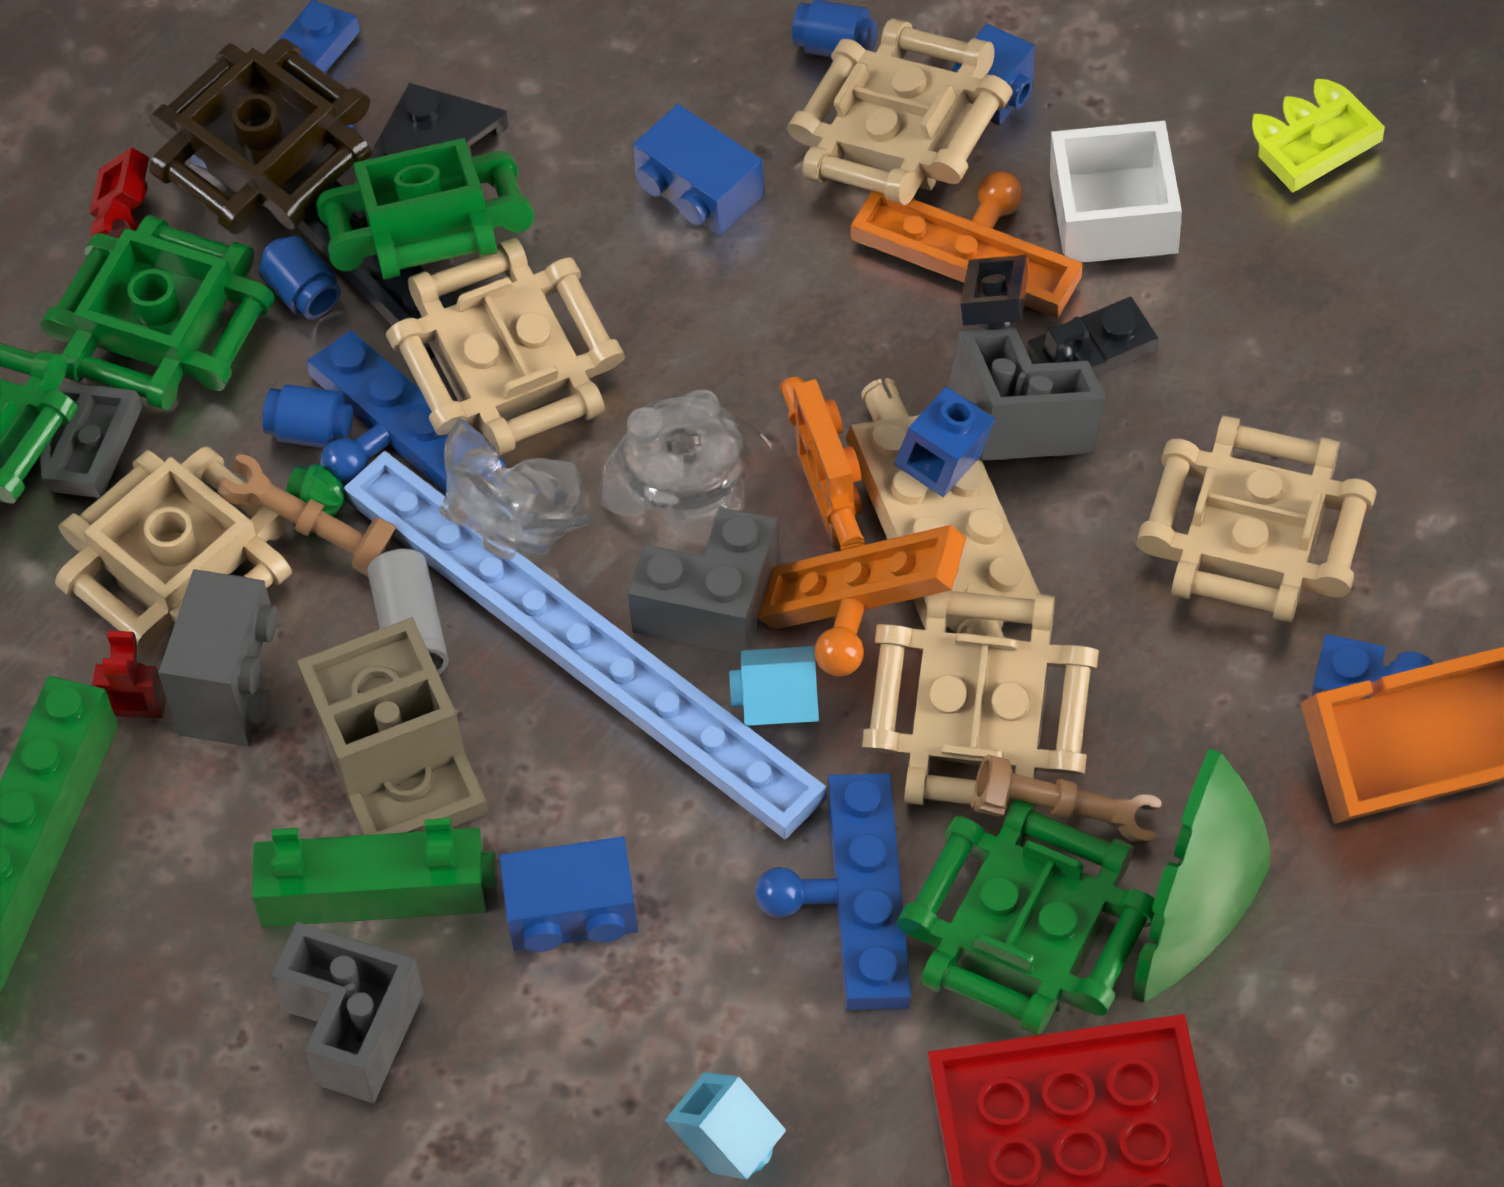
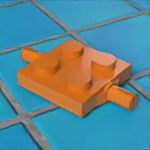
(826, 463)

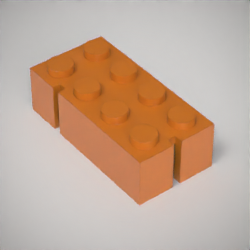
(1412, 737)

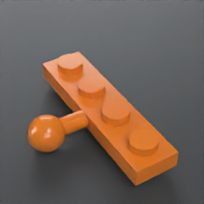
(949, 241)
(859, 580)

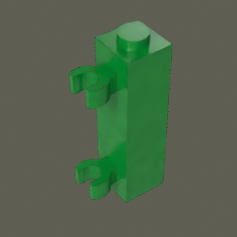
(371, 875)

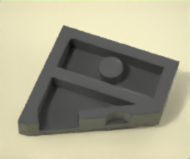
(89, 447)

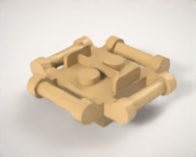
(899, 118)
(505, 347)
(1256, 520)
(156, 532)
(979, 694)

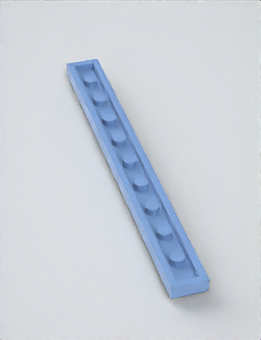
(592, 650)

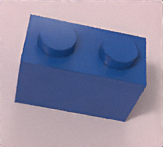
(698, 170)
(568, 894)

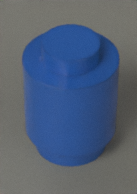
(824, 23)
(299, 277)
(306, 415)

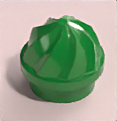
(318, 485)

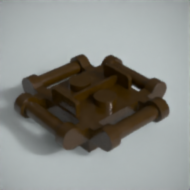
(255, 128)

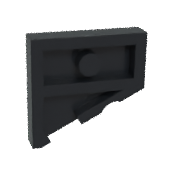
(435, 117)

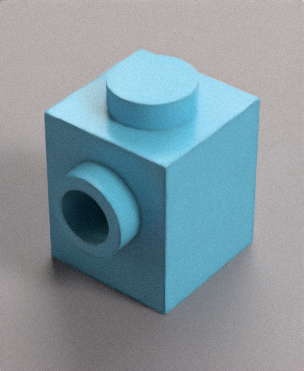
(776, 686)
(726, 1125)

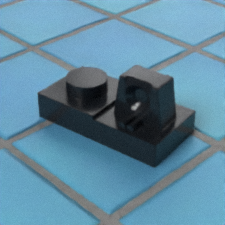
(994, 291)
(1103, 337)

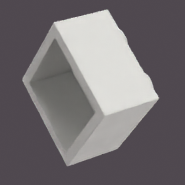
(1115, 192)

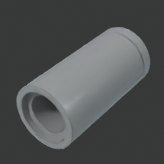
(404, 590)

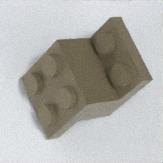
(392, 732)

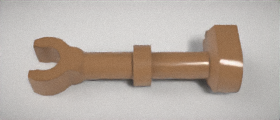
(307, 516)
(997, 784)

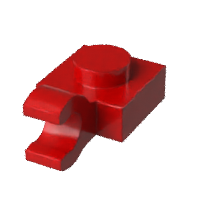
(118, 191)
(130, 685)

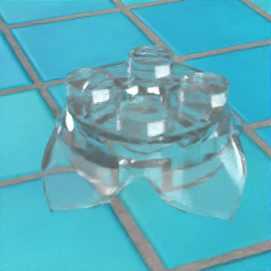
(652, 474)
(511, 507)

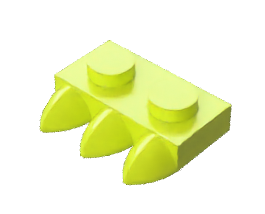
(1315, 136)

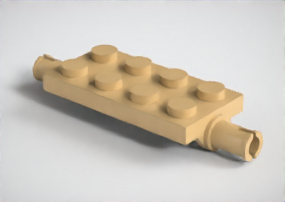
(905, 506)

